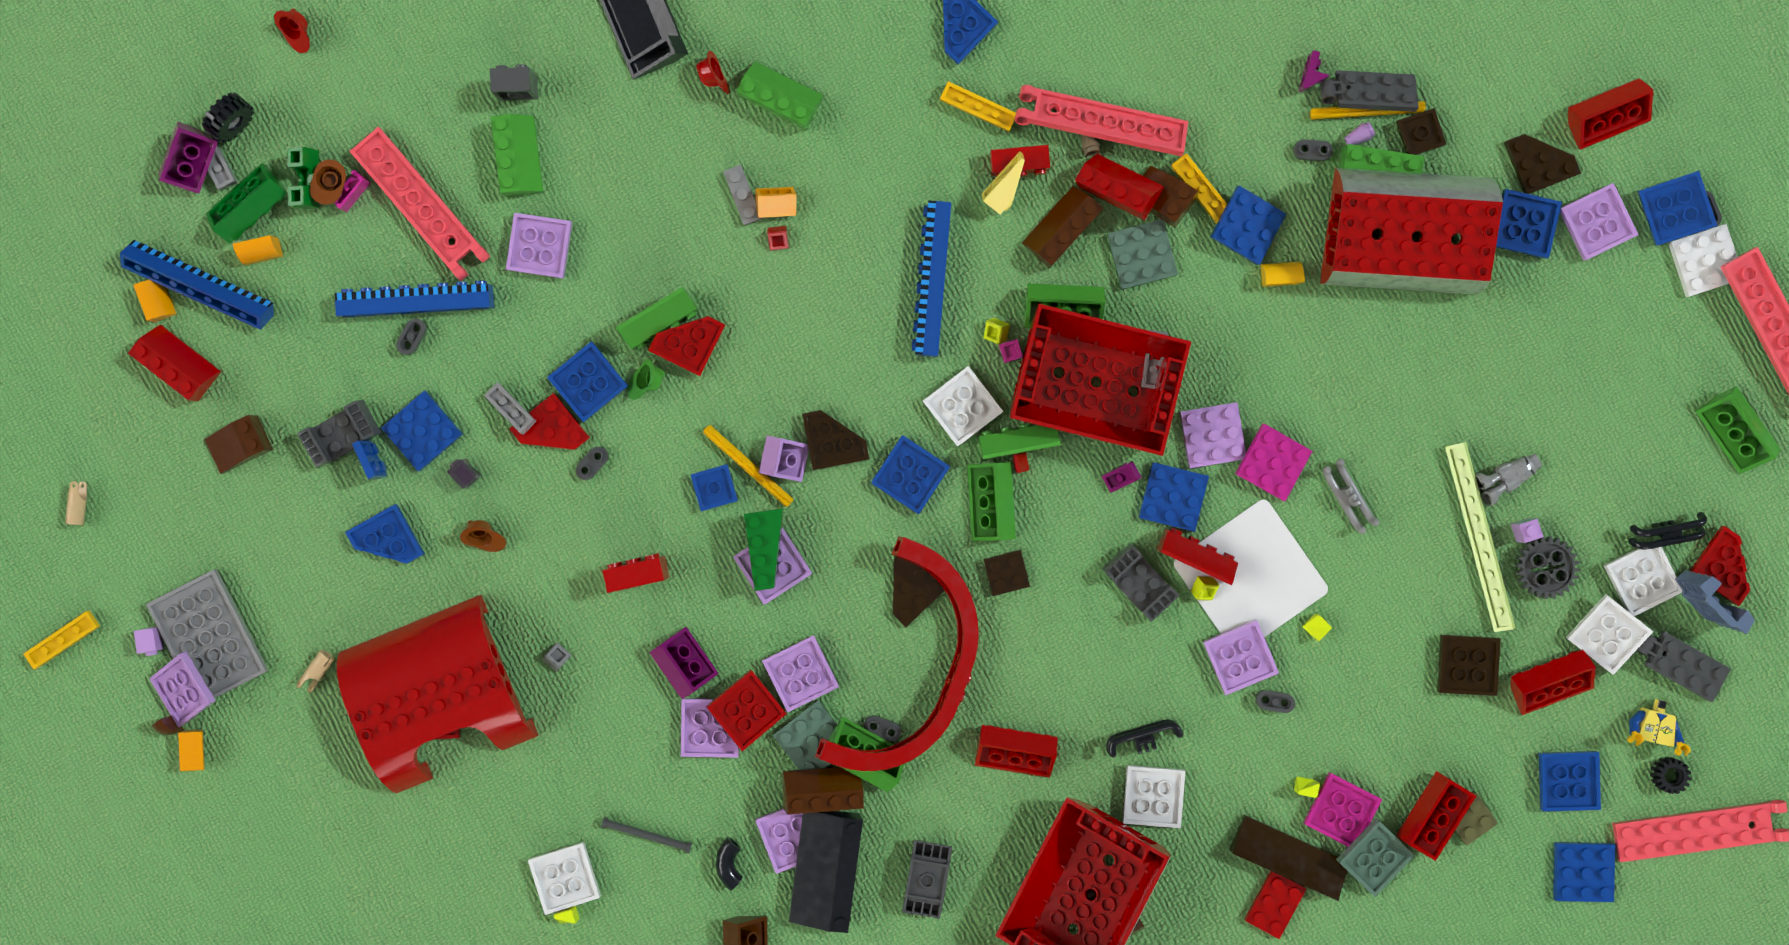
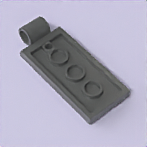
(1371, 91)
(1684, 665)

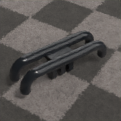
(1669, 532)
(1142, 736)

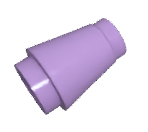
(1361, 134)

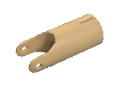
(76, 503)
(316, 669)

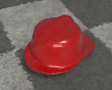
(294, 28)
(711, 73)

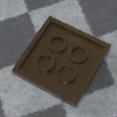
(1468, 665)

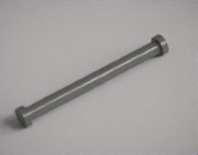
(646, 835)

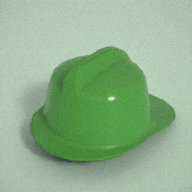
(645, 379)

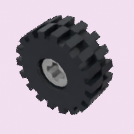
(228, 117)

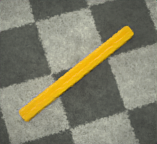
(1335, 112)
(747, 465)

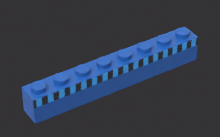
(933, 278)
(197, 284)
(414, 300)

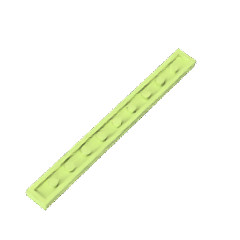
(1480, 537)

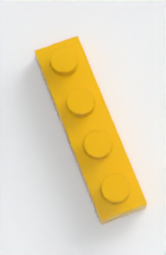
(978, 106)
(1207, 194)
(61, 640)

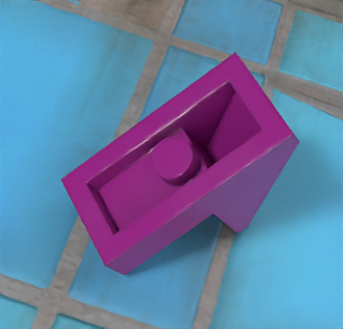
(1310, 76)
(1121, 476)

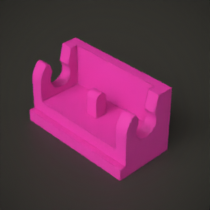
(352, 190)

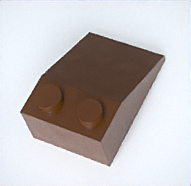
(1174, 199)
(238, 443)

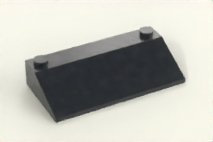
(645, 34)
(826, 870)

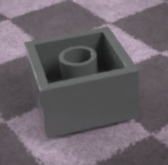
(513, 83)

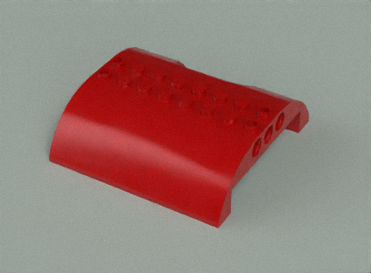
(425, 685)

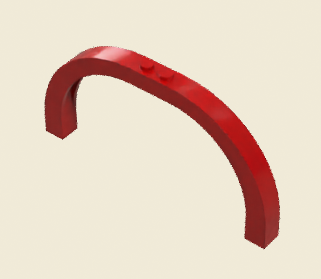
(954, 685)

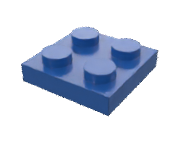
(369, 459)
(714, 487)

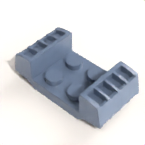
(1699, 592)

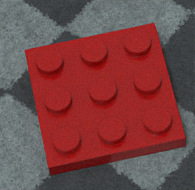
(746, 710)

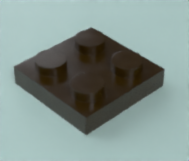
(1421, 132)
(1006, 572)

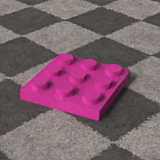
(1273, 462)
(1342, 810)

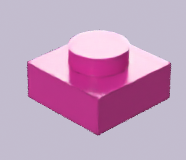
(1010, 351)

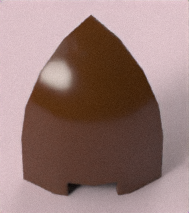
(167, 726)

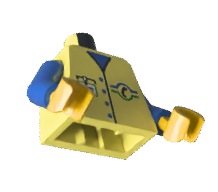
(1657, 728)

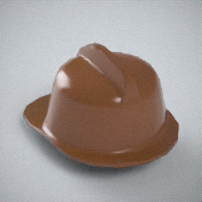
(328, 182)
(480, 535)

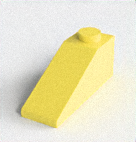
(1003, 188)

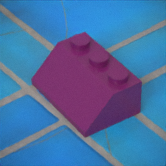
(187, 158)
(684, 663)

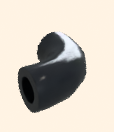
(725, 863)

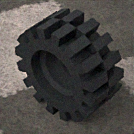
(1681, 778)

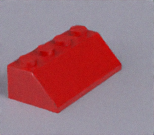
(1611, 113)
(1119, 186)
(175, 363)
(1197, 556)
(1553, 681)
(1016, 751)
(1436, 816)

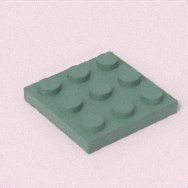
(1142, 254)
(803, 734)
(1375, 857)

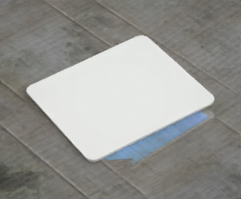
(1271, 576)

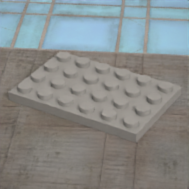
(210, 629)

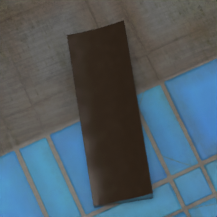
(1289, 857)

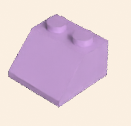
(784, 458)

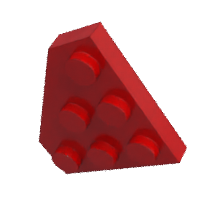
(688, 343)
(553, 427)
(1725, 562)

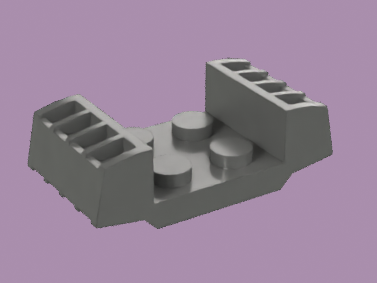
(335, 436)
(1140, 582)
(927, 879)

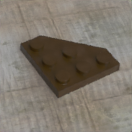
(1539, 163)
(832, 442)
(912, 590)

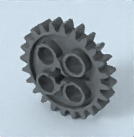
(1544, 550)

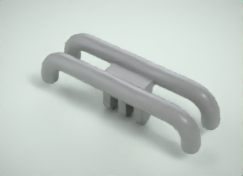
(1349, 497)

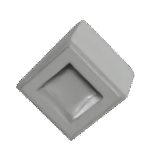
(556, 657)

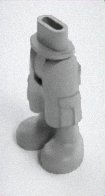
(1510, 477)

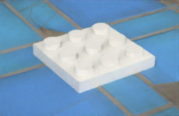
(1700, 258)
(962, 406)
(1643, 579)
(1609, 634)
(1153, 796)
(564, 878)

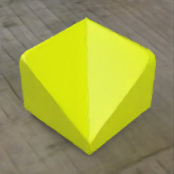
(996, 331)
(1204, 588)
(1317, 627)
(1306, 787)
(567, 915)

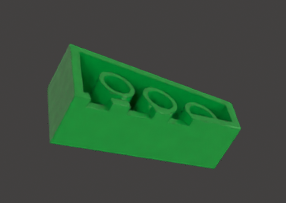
(763, 540)

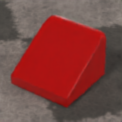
(777, 238)
(1020, 462)

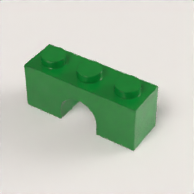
(304, 162)

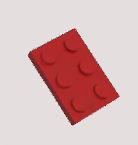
(1275, 904)

